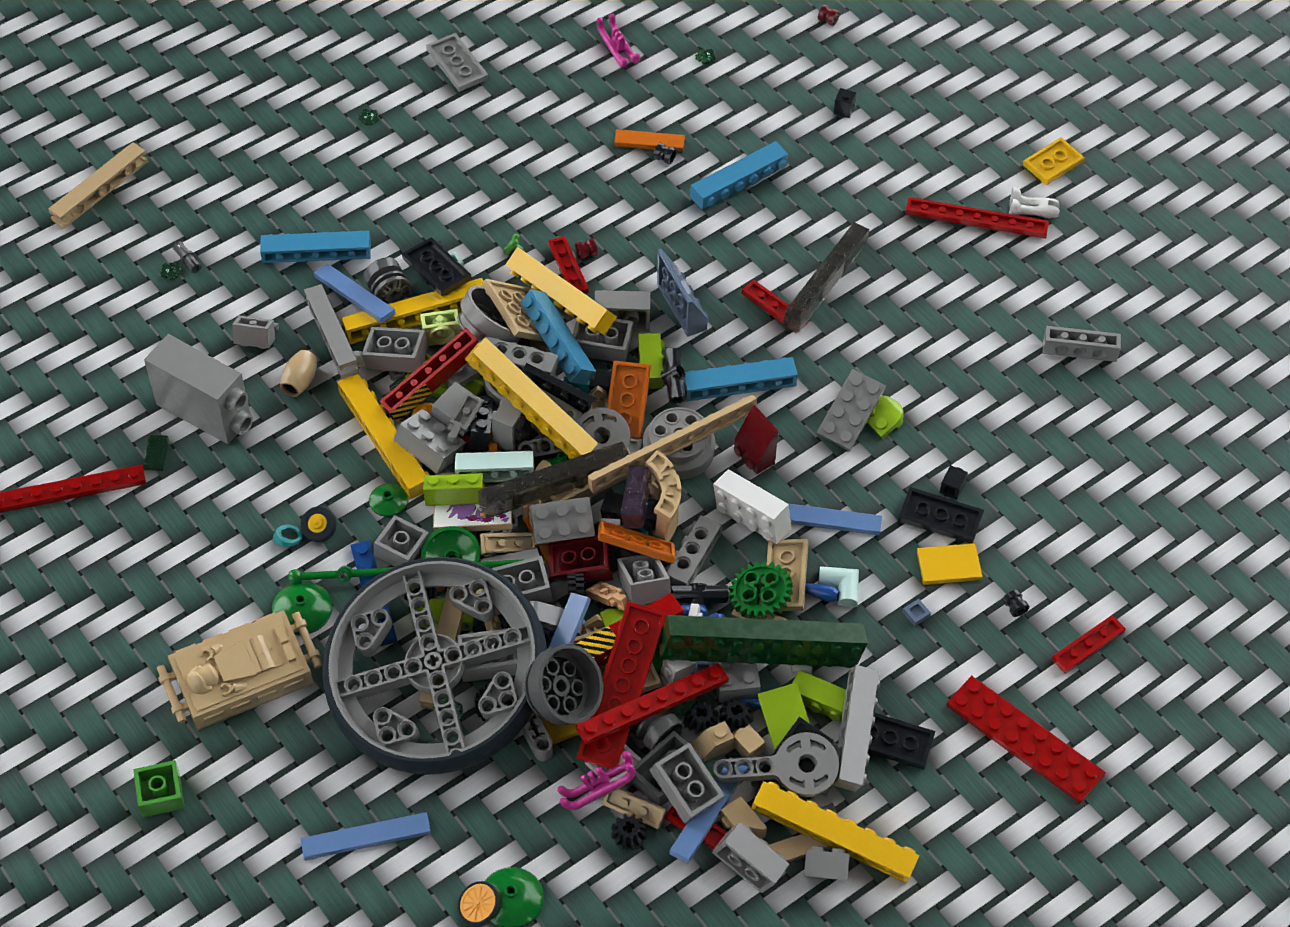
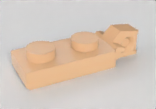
(607, 595)

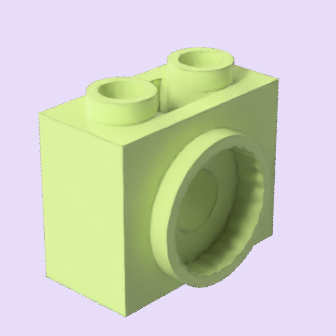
(440, 326)

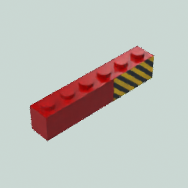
(429, 375)
(601, 642)

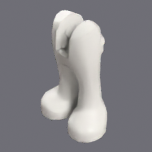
(1032, 206)

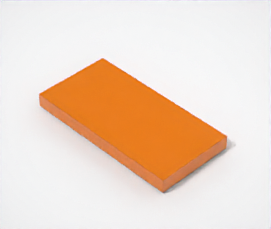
(629, 394)
(636, 541)

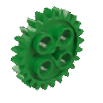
(778, 590)

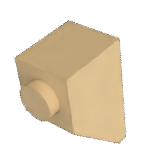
(714, 741)
(740, 812)

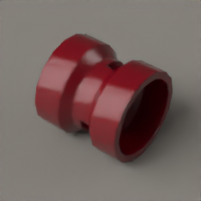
(828, 15)
(586, 248)

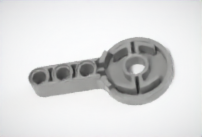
(616, 432)
(786, 765)

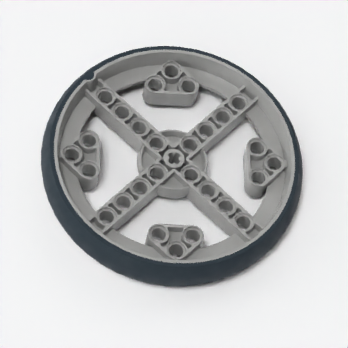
(367, 607)

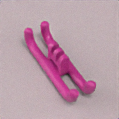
(617, 43)
(598, 784)

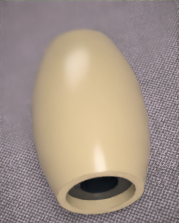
(298, 373)

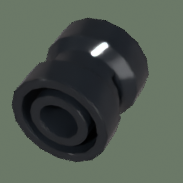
(664, 153)
(1016, 603)

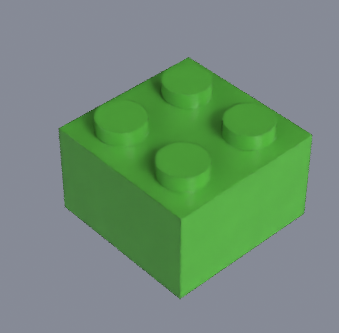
(158, 788)

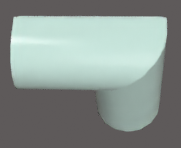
(844, 580)

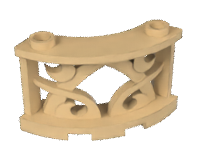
(666, 489)

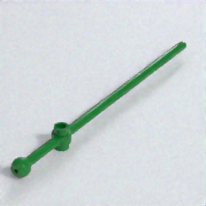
(296, 577)

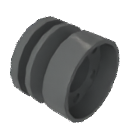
(387, 280)
(657, 728)

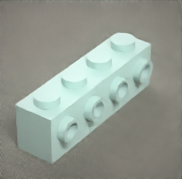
(495, 465)

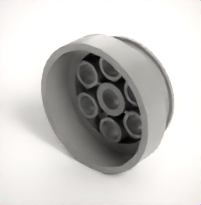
(482, 317)
(699, 453)

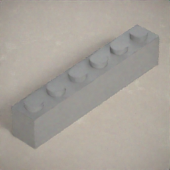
(856, 727)

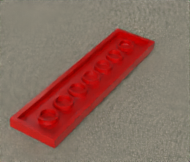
(625, 677)
(1026, 739)

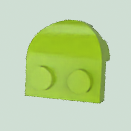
(886, 416)

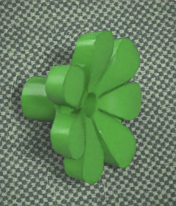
(513, 244)

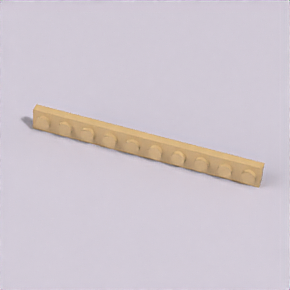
(673, 442)

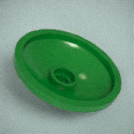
(452, 542)
(315, 608)
(521, 906)

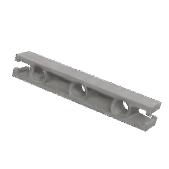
(331, 331)

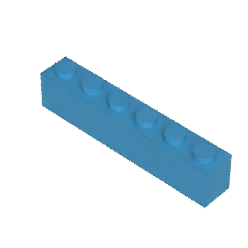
(739, 175)
(315, 246)
(558, 337)
(740, 379)

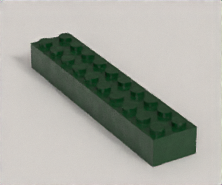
(762, 641)

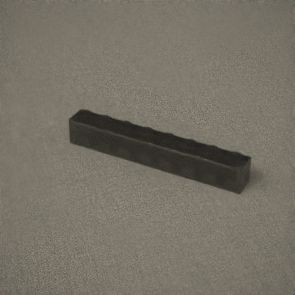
(825, 277)
(547, 481)

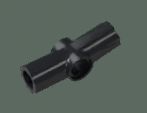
(674, 375)
(700, 593)

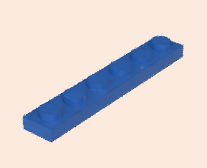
(365, 559)

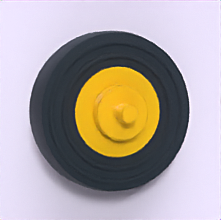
(318, 524)

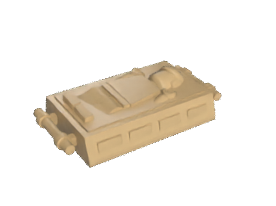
(240, 669)

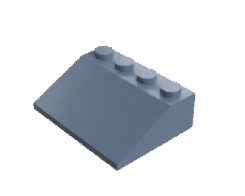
(680, 296)

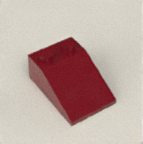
(756, 441)
(581, 556)

